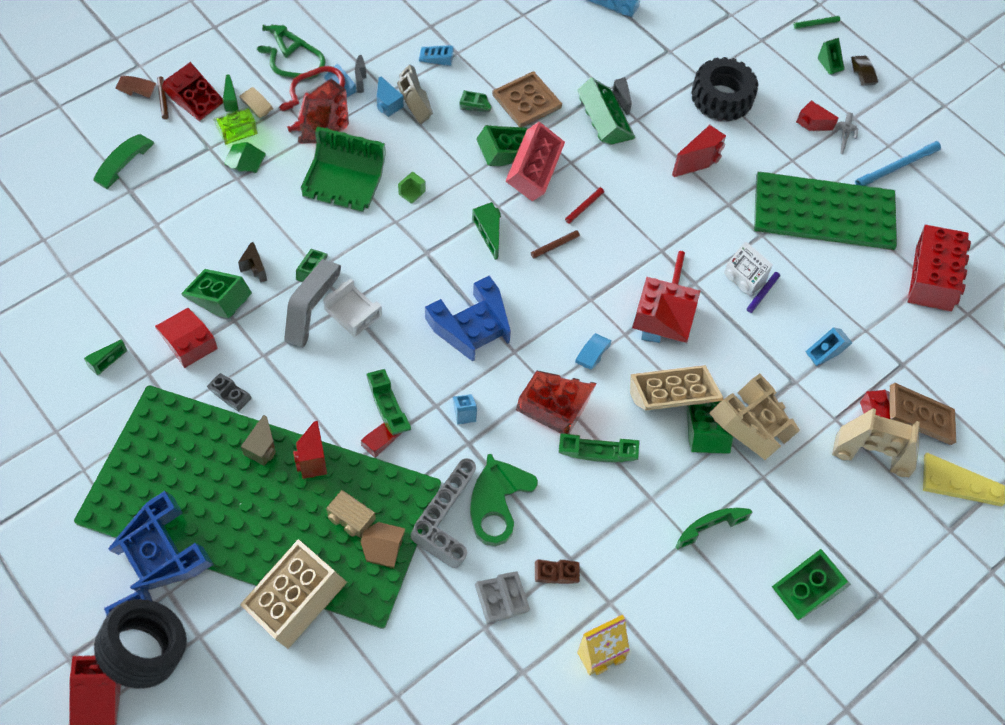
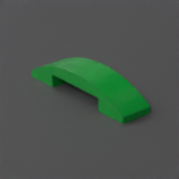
(119, 158)
(386, 402)
(599, 450)
(732, 515)

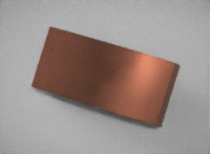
(132, 84)
(557, 572)

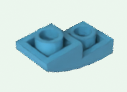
(592, 351)

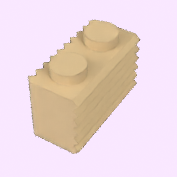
(350, 514)

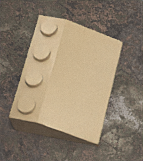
(674, 388)
(293, 594)

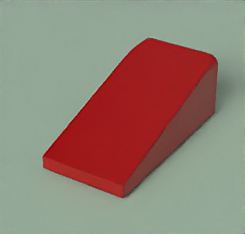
(378, 440)

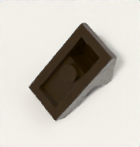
(251, 261)

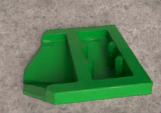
(474, 101)
(244, 157)

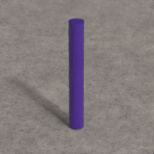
(762, 293)

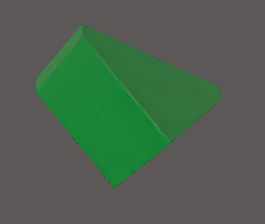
(831, 56)

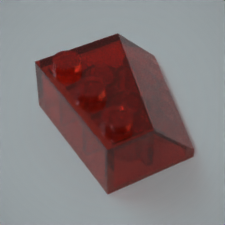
(324, 108)
(555, 400)

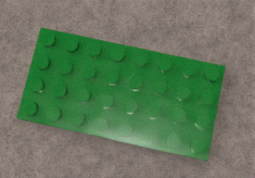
(825, 210)

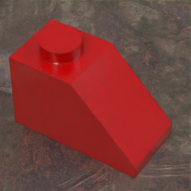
(816, 118)

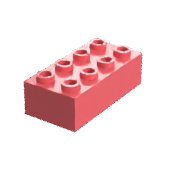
(535, 161)

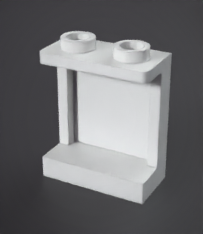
(351, 308)

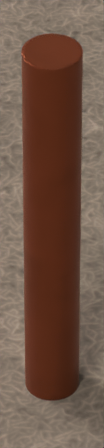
(550, 246)

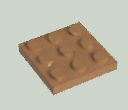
(527, 99)

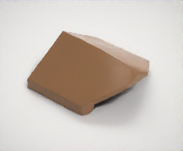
(382, 544)

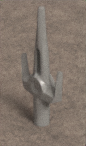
(846, 127)

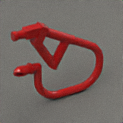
(287, 105)

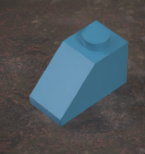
(388, 98)
(828, 346)

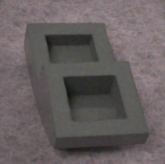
(360, 73)

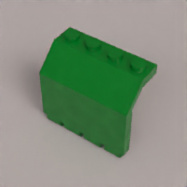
(344, 169)

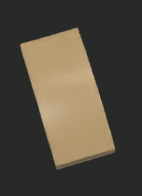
(256, 102)

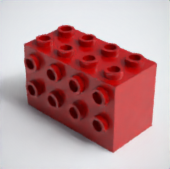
(939, 268)

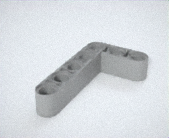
(306, 298)
(440, 509)

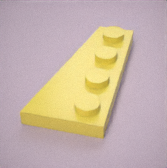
(954, 481)

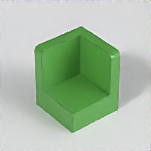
(411, 187)

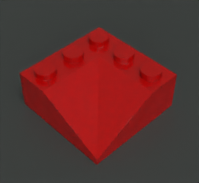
(666, 309)

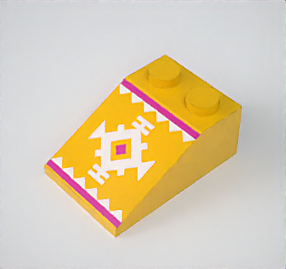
(604, 646)

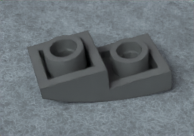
(228, 392)

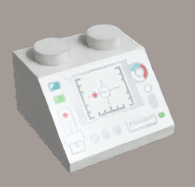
(748, 269)

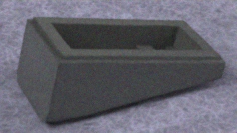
(622, 94)

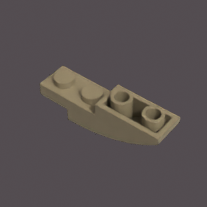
(413, 94)

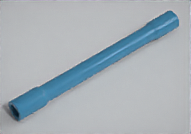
(925, 151)

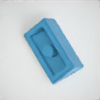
(350, 86)

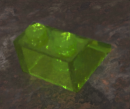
(236, 125)

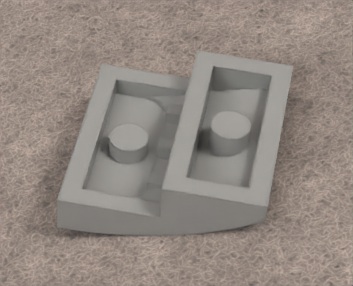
(502, 597)

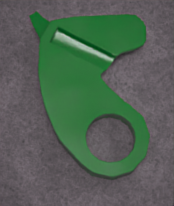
(489, 494)

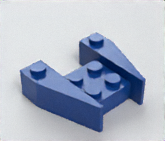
(474, 325)
(152, 549)

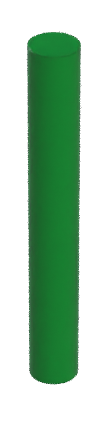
(815, 22)

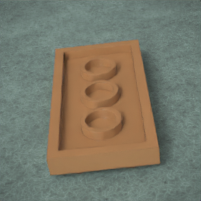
(934, 417)

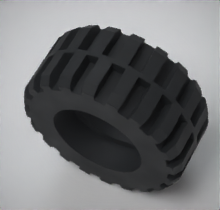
(722, 104)

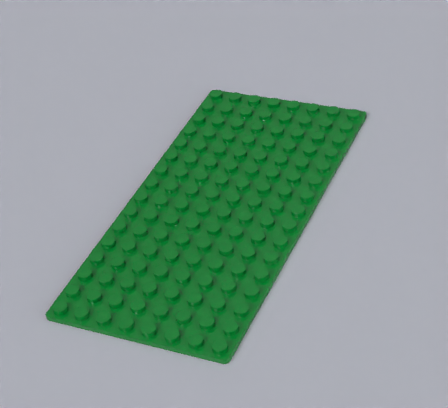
(252, 511)

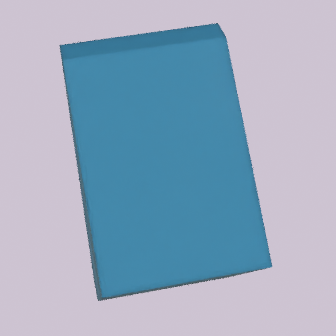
(465, 409)

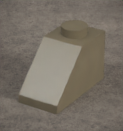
(260, 444)

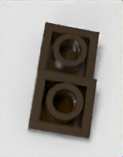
(865, 69)

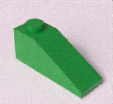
(488, 222)

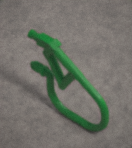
(279, 32)

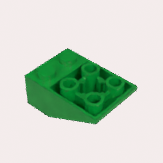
(704, 432)

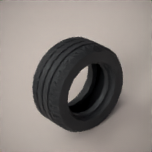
(127, 667)

